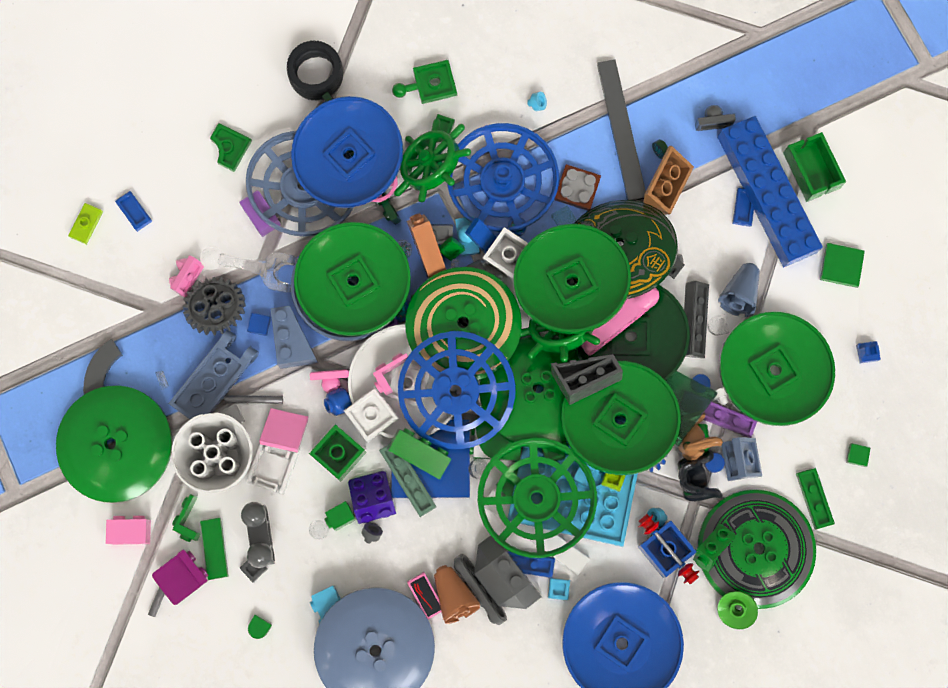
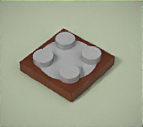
(577, 187)

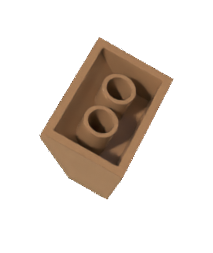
(668, 181)

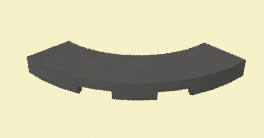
(100, 366)

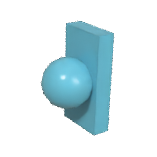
(470, 247)

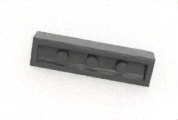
(696, 311)

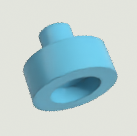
(537, 101)
(658, 515)

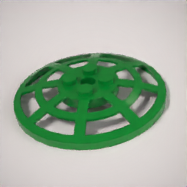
(537, 484)

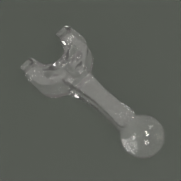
(268, 269)

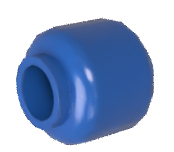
(337, 401)

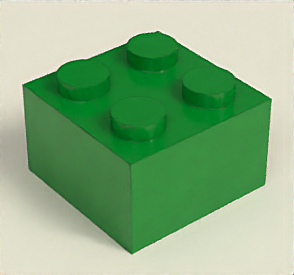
(338, 453)

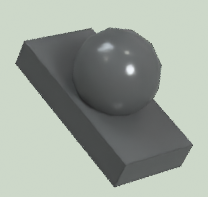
(714, 119)

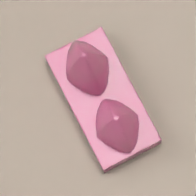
(189, 271)

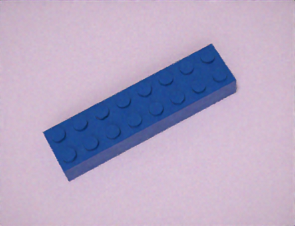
(769, 191)

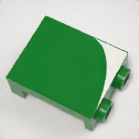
(492, 446)

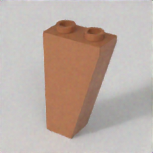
(426, 244)

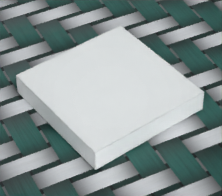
(371, 414)

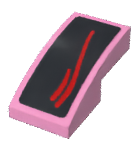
(425, 595)

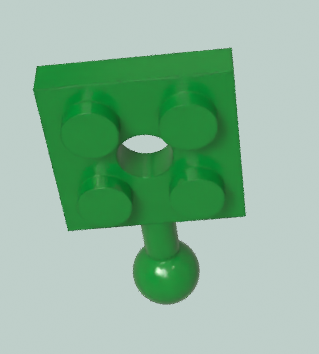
(427, 91)

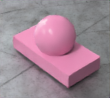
(330, 378)

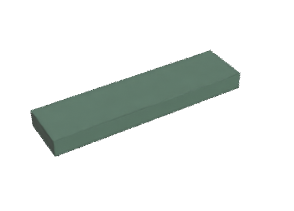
(409, 482)

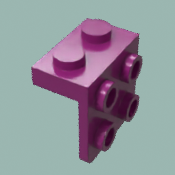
(180, 577)

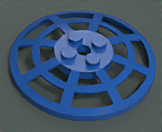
(511, 190)
(469, 390)

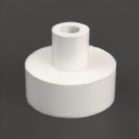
(721, 395)

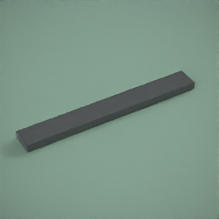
(621, 130)

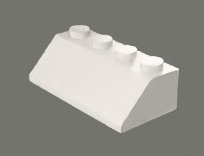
(505, 252)

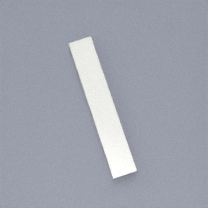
(571, 558)

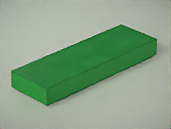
(815, 498)
(214, 548)

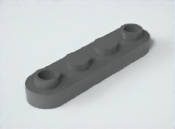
(466, 569)

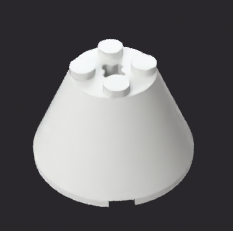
(196, 451)

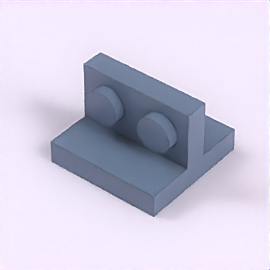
(741, 458)

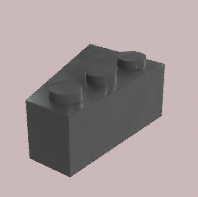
(586, 377)

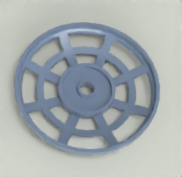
(289, 191)

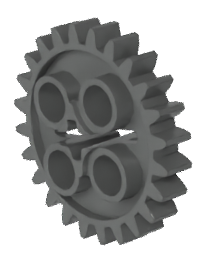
(214, 306)

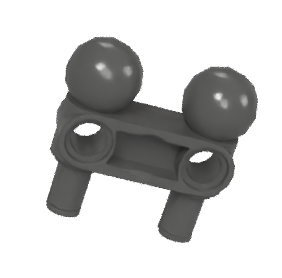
(259, 533)

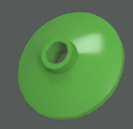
(737, 618)

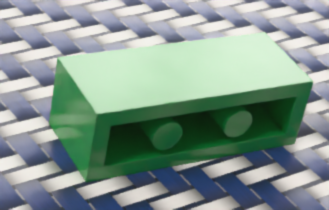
(419, 452)

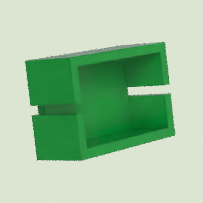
(814, 167)

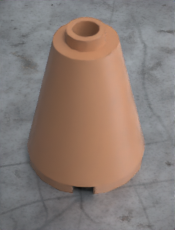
(454, 595)

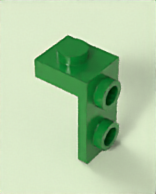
(179, 521)
(713, 546)

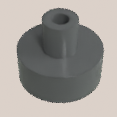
(371, 532)

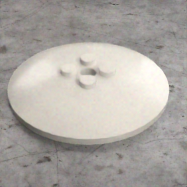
(381, 349)

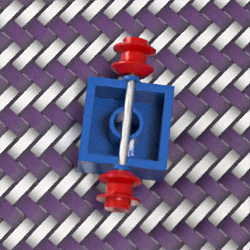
(667, 549)

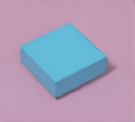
(559, 589)

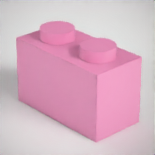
(128, 531)

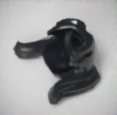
(694, 480)

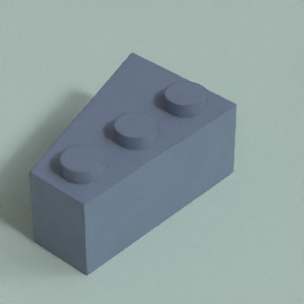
(289, 339)

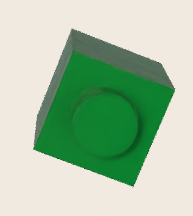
(339, 516)

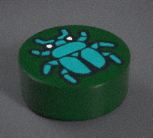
(659, 148)

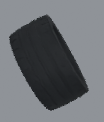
(311, 50)

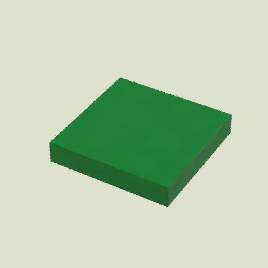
(842, 265)

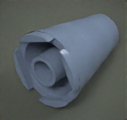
(742, 291)

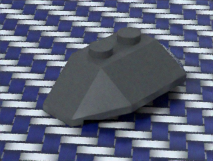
(503, 576)

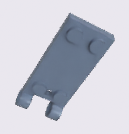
(212, 378)

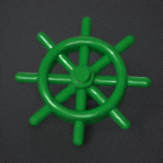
(430, 160)
(564, 344)

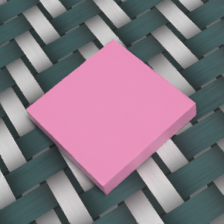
(284, 430)

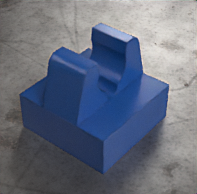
(868, 352)

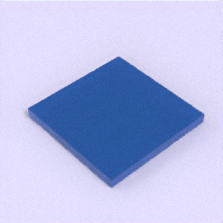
(456, 477)

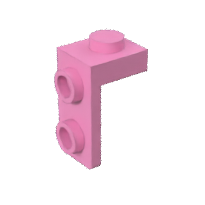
(381, 384)

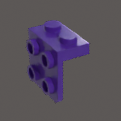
(371, 497)

